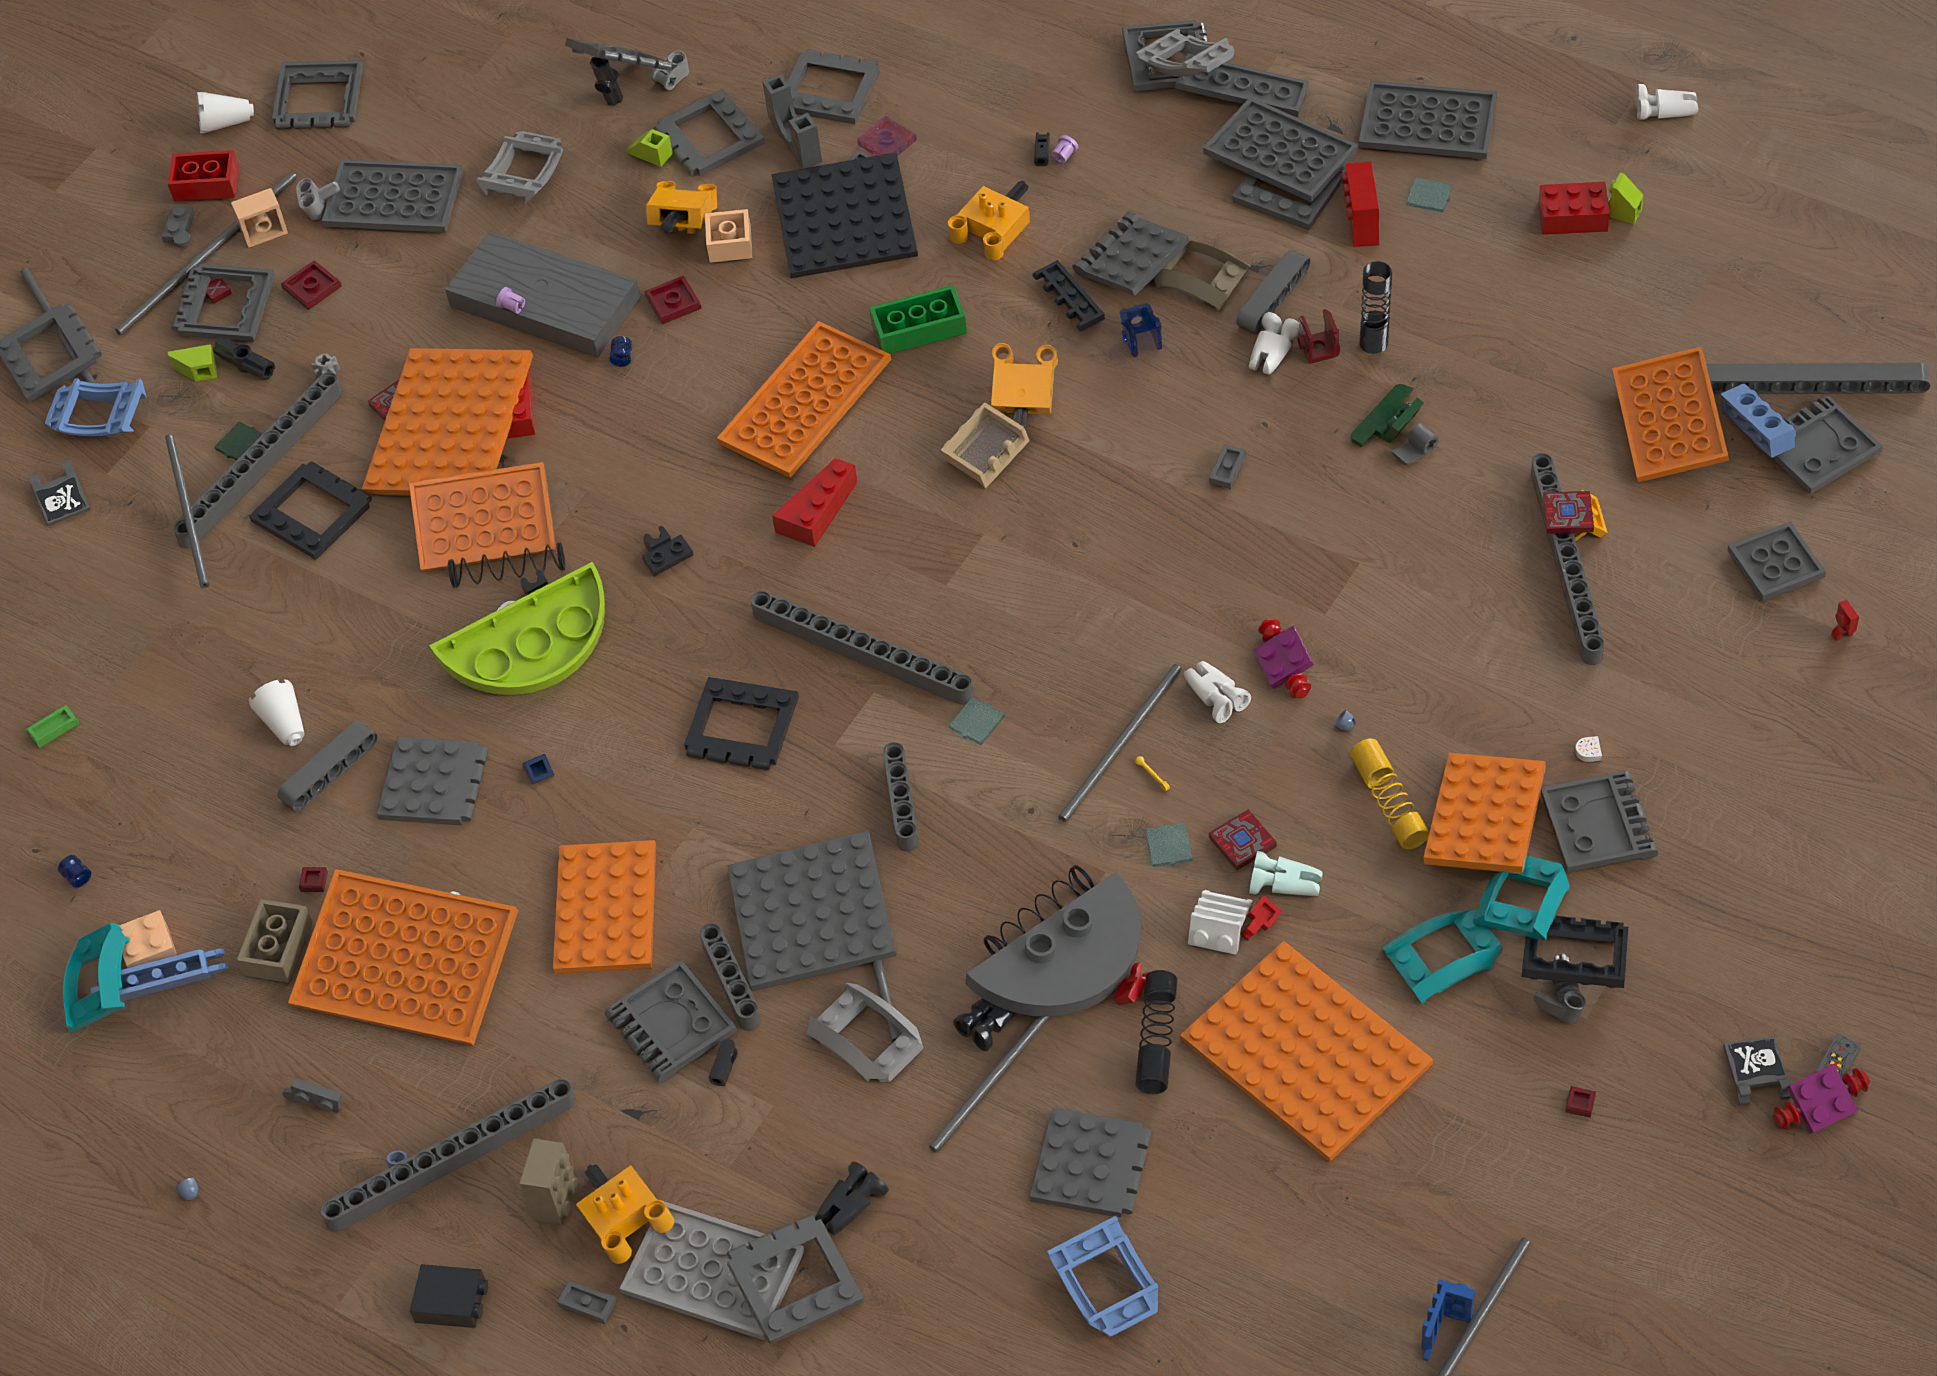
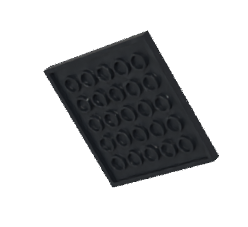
(844, 215)

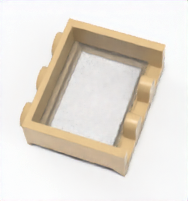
(985, 444)

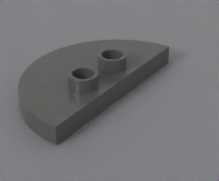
(1067, 958)

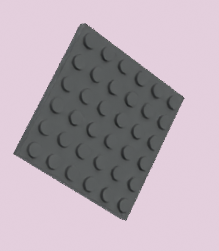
(810, 911)

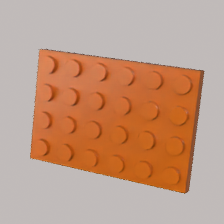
(1670, 414)
(482, 516)
(1485, 813)
(605, 907)

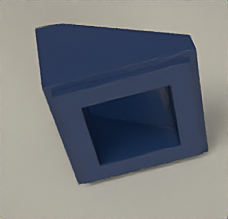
(538, 769)

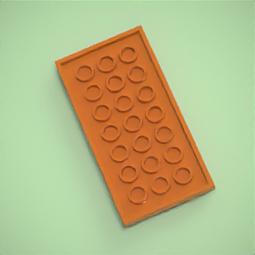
(804, 399)

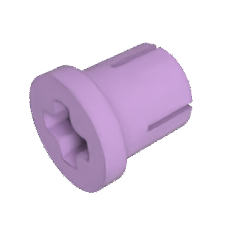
(1064, 149)
(510, 300)

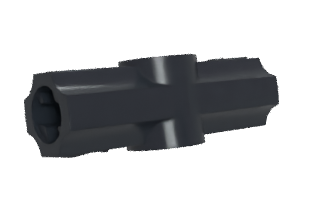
(606, 80)
(244, 358)

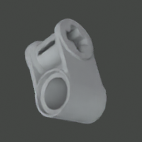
(678, 71)

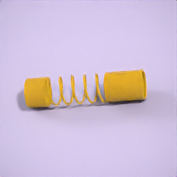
(1377, 770)

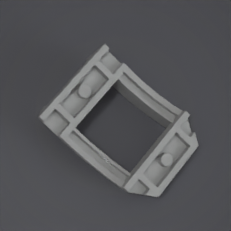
(1207, 54)
(496, 177)
(843, 1011)

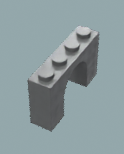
(797, 132)

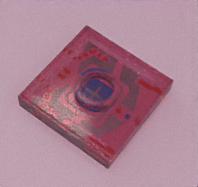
(886, 138)

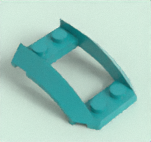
(1519, 919)
(107, 945)
(1418, 975)

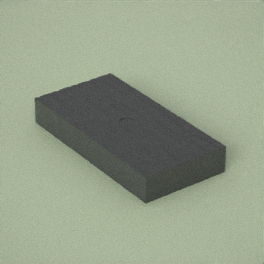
(563, 296)

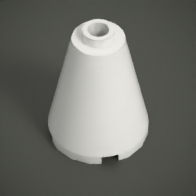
(221, 111)
(279, 711)

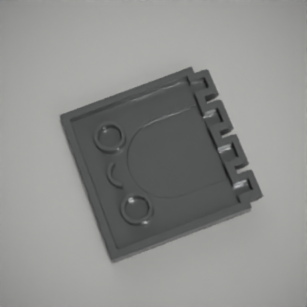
(432, 781)
(1090, 1163)

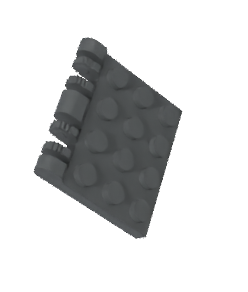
(1131, 257)
(1825, 445)
(1596, 823)
(670, 1017)

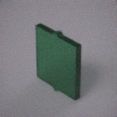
(237, 440)

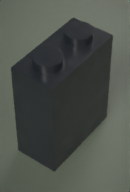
(448, 1296)

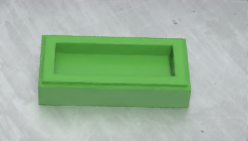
(52, 726)

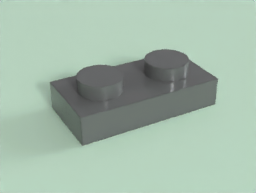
(1227, 466)
(586, 1302)

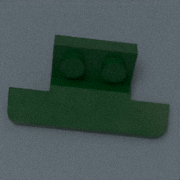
(1388, 416)

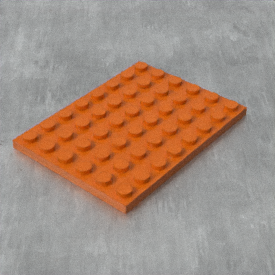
(447, 416)
(403, 957)
(1306, 1050)

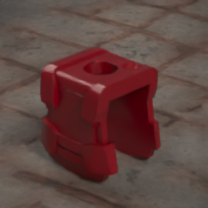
(1328, 338)

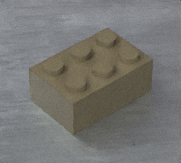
(274, 941)
(548, 1181)

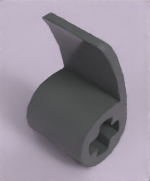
(1420, 444)

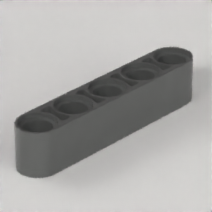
(1273, 290)
(327, 766)
(900, 805)
(733, 985)

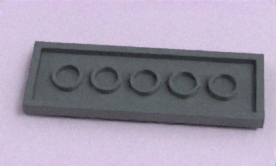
(1240, 83)

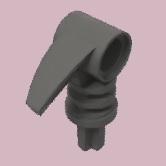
(1569, 1002)

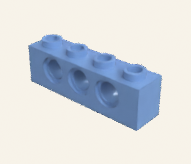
(1758, 420)

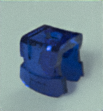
(1148, 323)

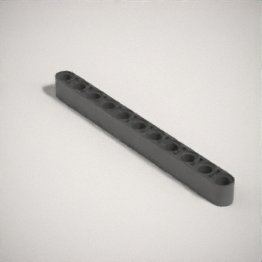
(1821, 378)
(260, 457)
(1569, 569)
(862, 647)
(440, 1163)

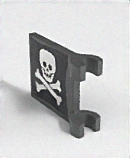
(60, 497)
(1756, 1065)

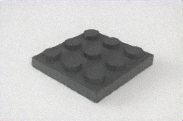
(1776, 561)

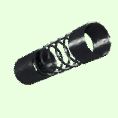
(1375, 324)
(1154, 1059)

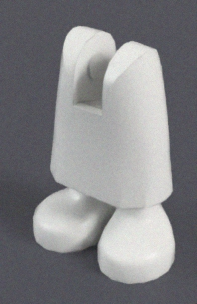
(1665, 103)
(1270, 344)
(1214, 688)

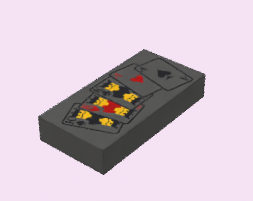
(1841, 1054)

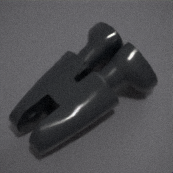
(992, 1018)
(848, 1203)

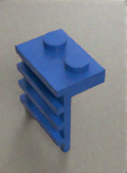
(1450, 1301)

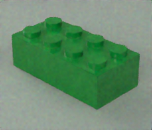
(918, 320)

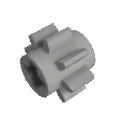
(324, 364)

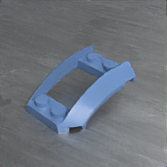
(122, 394)
(1091, 1244)

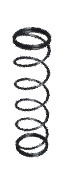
(453, 575)
(993, 939)

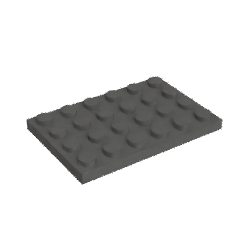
(1428, 119)
(1280, 149)
(393, 195)

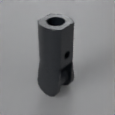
(1042, 145)
(723, 1063)

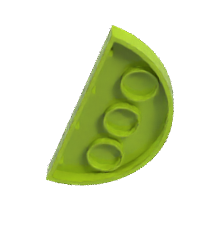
(530, 640)

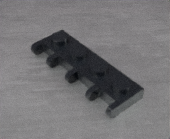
(1071, 294)

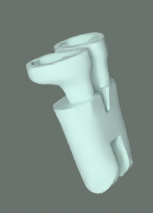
(1289, 876)

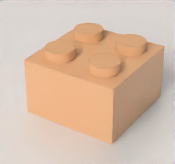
(259, 217)
(728, 235)
(148, 940)

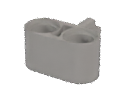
(312, 199)

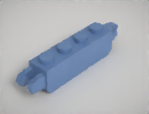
(168, 973)

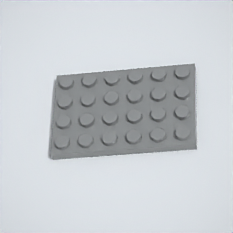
(691, 1275)

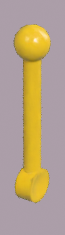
(1140, 761)

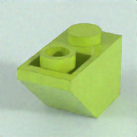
(652, 147)
(1625, 200)
(194, 362)

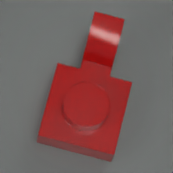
(1846, 619)
(1262, 915)
(1131, 988)

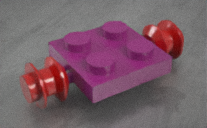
(1284, 658)
(1821, 1099)

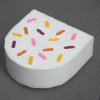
(1588, 749)

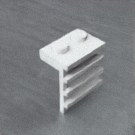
(1218, 922)

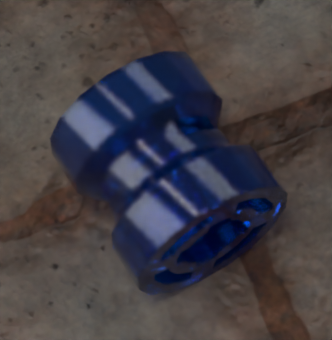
(620, 351)
(74, 871)

